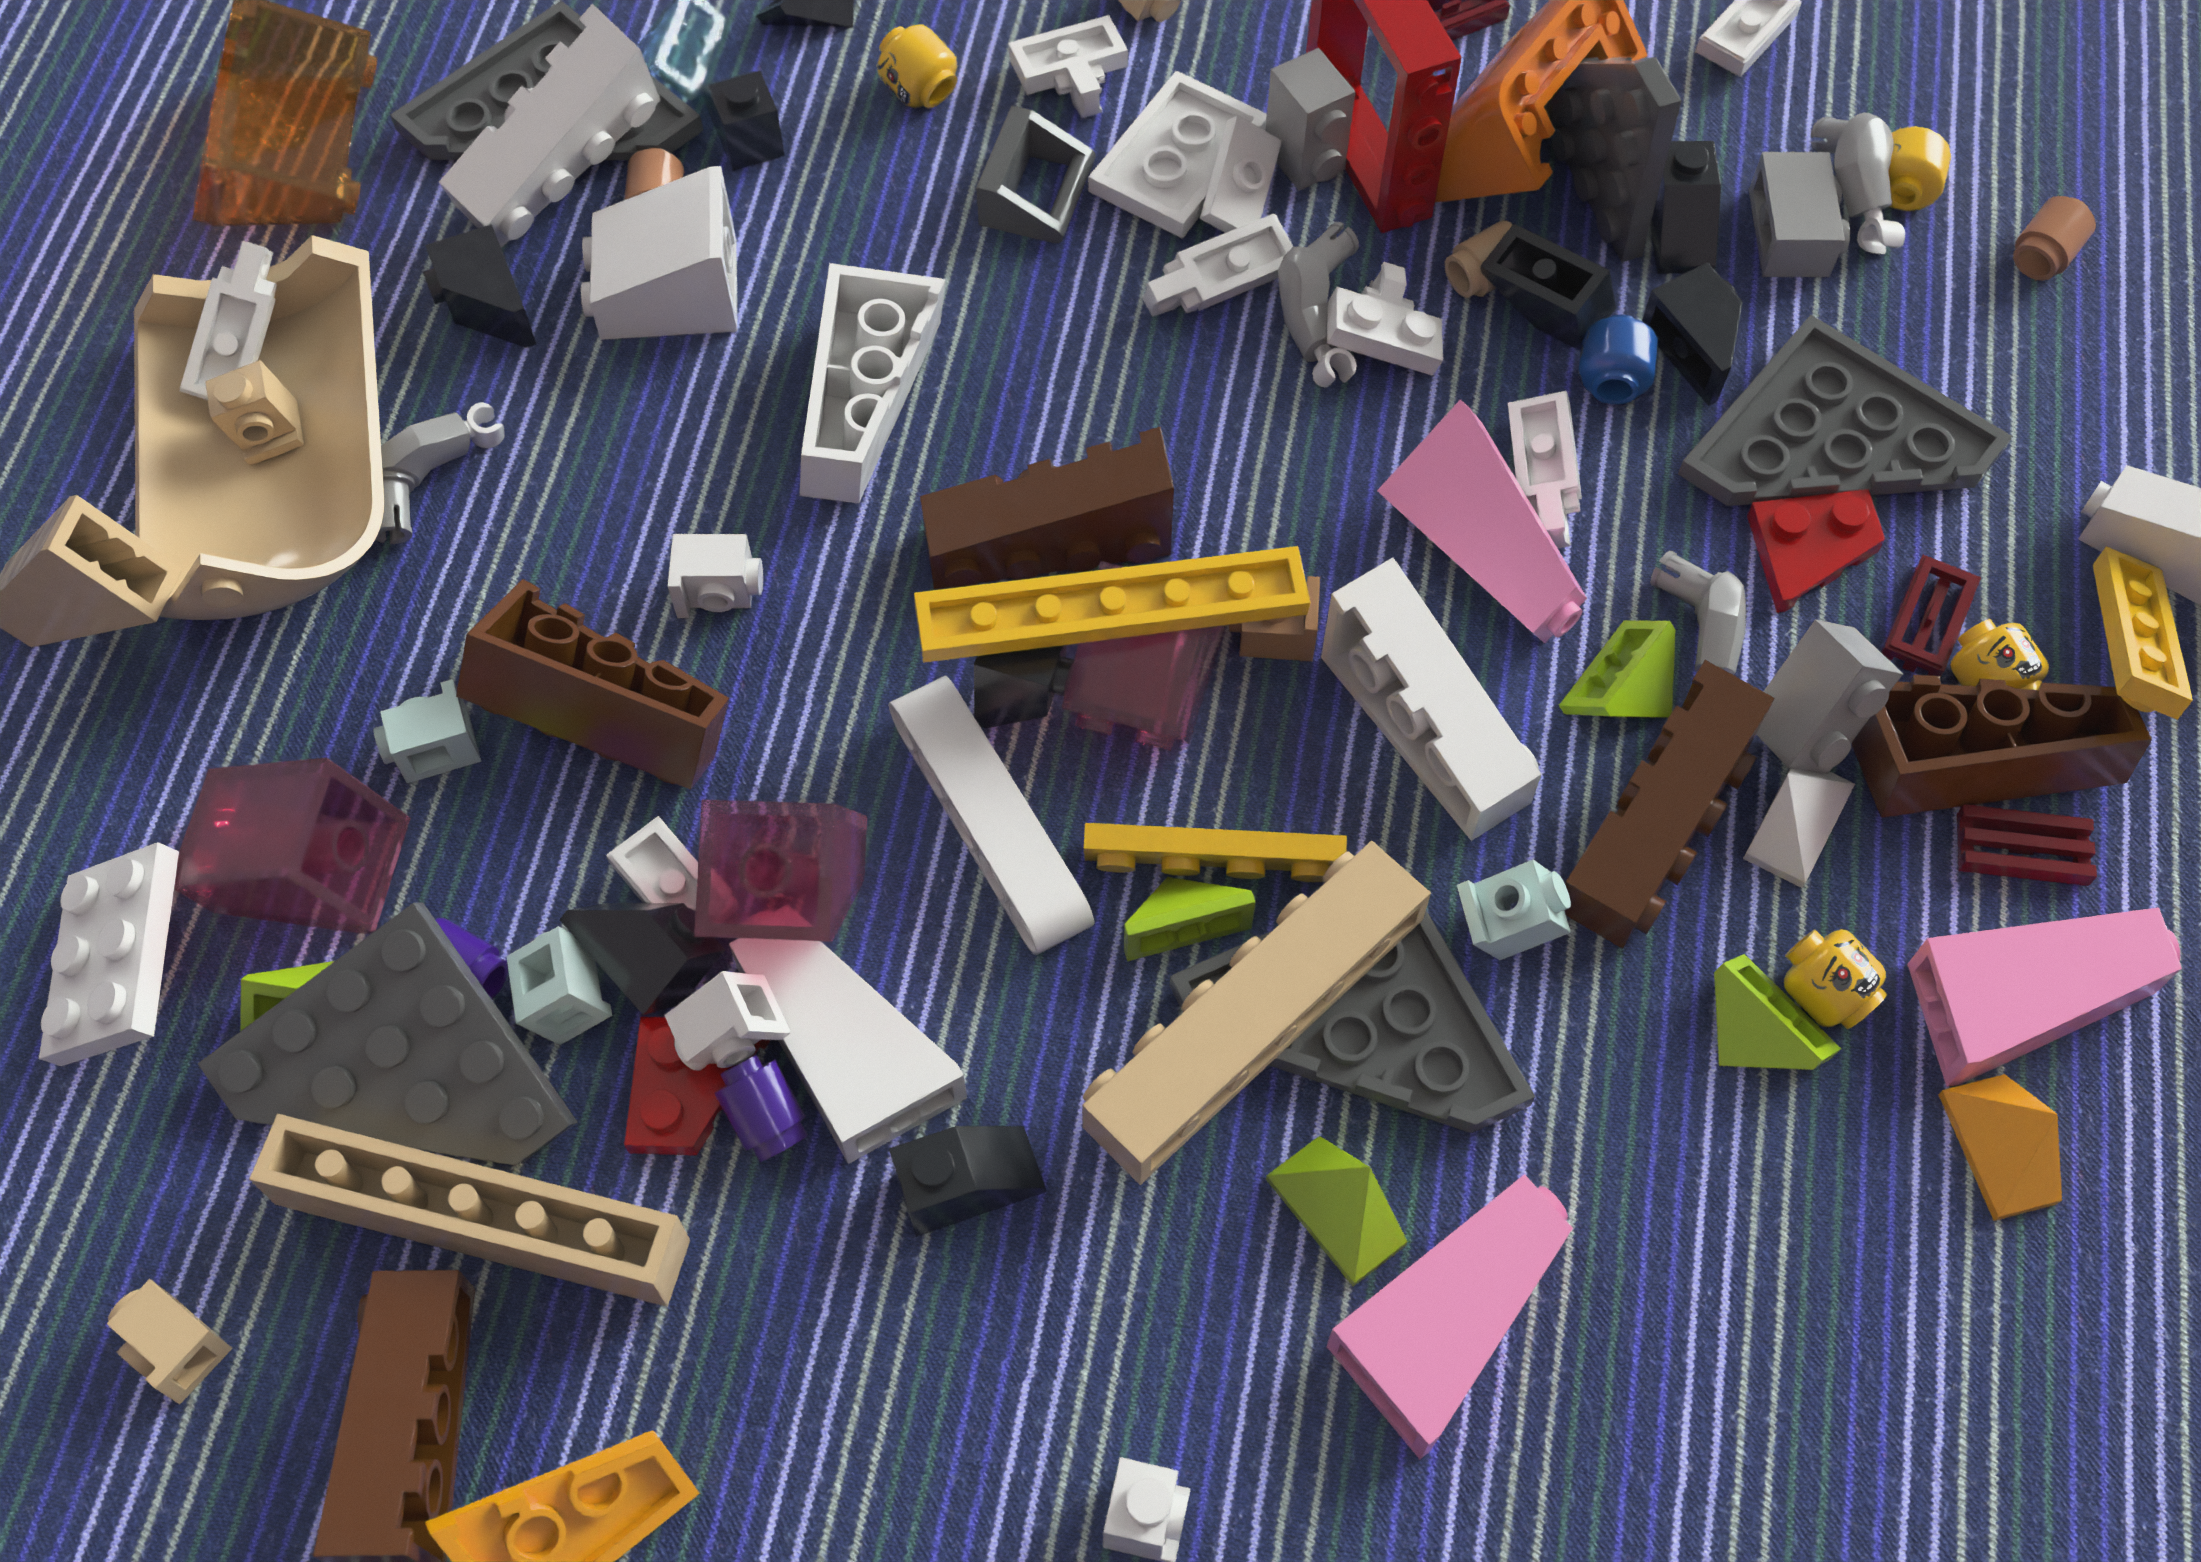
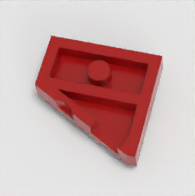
(1812, 540)

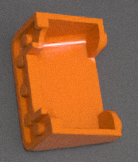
(1502, 114)

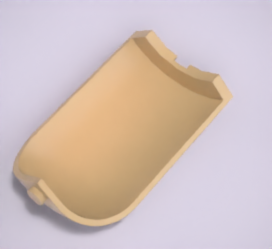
(293, 521)

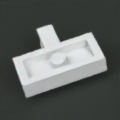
(1071, 61)
(1385, 324)

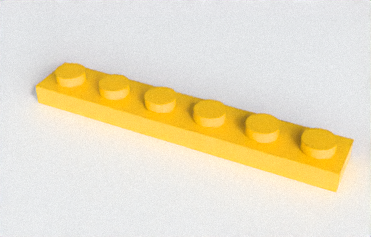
(1111, 604)

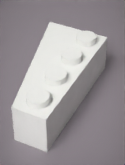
(554, 130)
(865, 364)
(1427, 699)

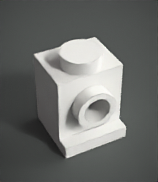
(712, 573)
(726, 1020)
(1145, 1511)

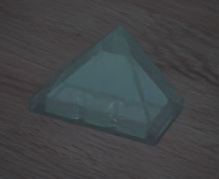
(683, 44)

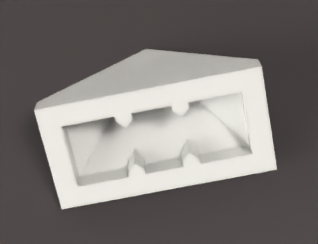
(1798, 824)

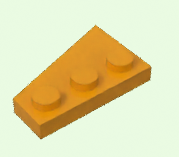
(574, 1512)

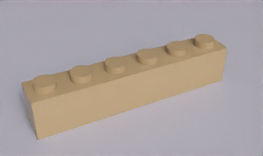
(1253, 1011)
(472, 1209)

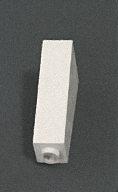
(2152, 522)
(850, 1046)

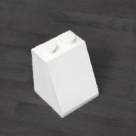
(664, 262)

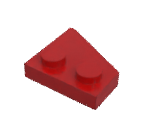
(669, 1102)

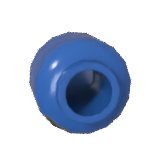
(1618, 359)

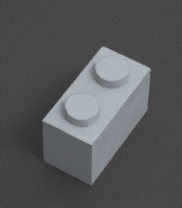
(1312, 116)
(1797, 214)
(1825, 696)

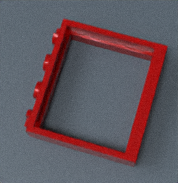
(1401, 168)

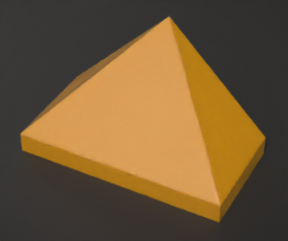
(2007, 1143)

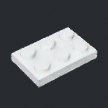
(1169, 154)
(109, 955)

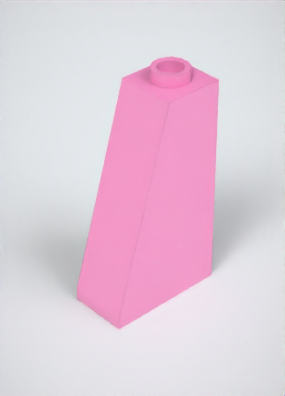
(1478, 515)
(2030, 984)
(1443, 1317)

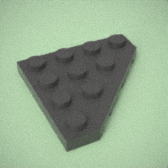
(476, 95)
(1615, 136)
(1837, 422)
(1403, 1037)
(397, 1051)

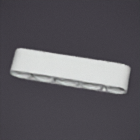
(991, 815)

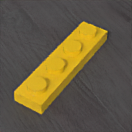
(2141, 634)
(1186, 849)

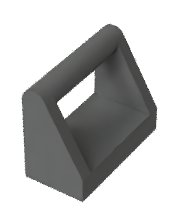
(1022, 137)

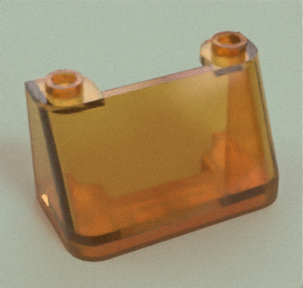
(282, 119)

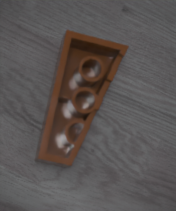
(1053, 517)
(590, 688)
(1995, 743)
(1666, 805)
(399, 1420)

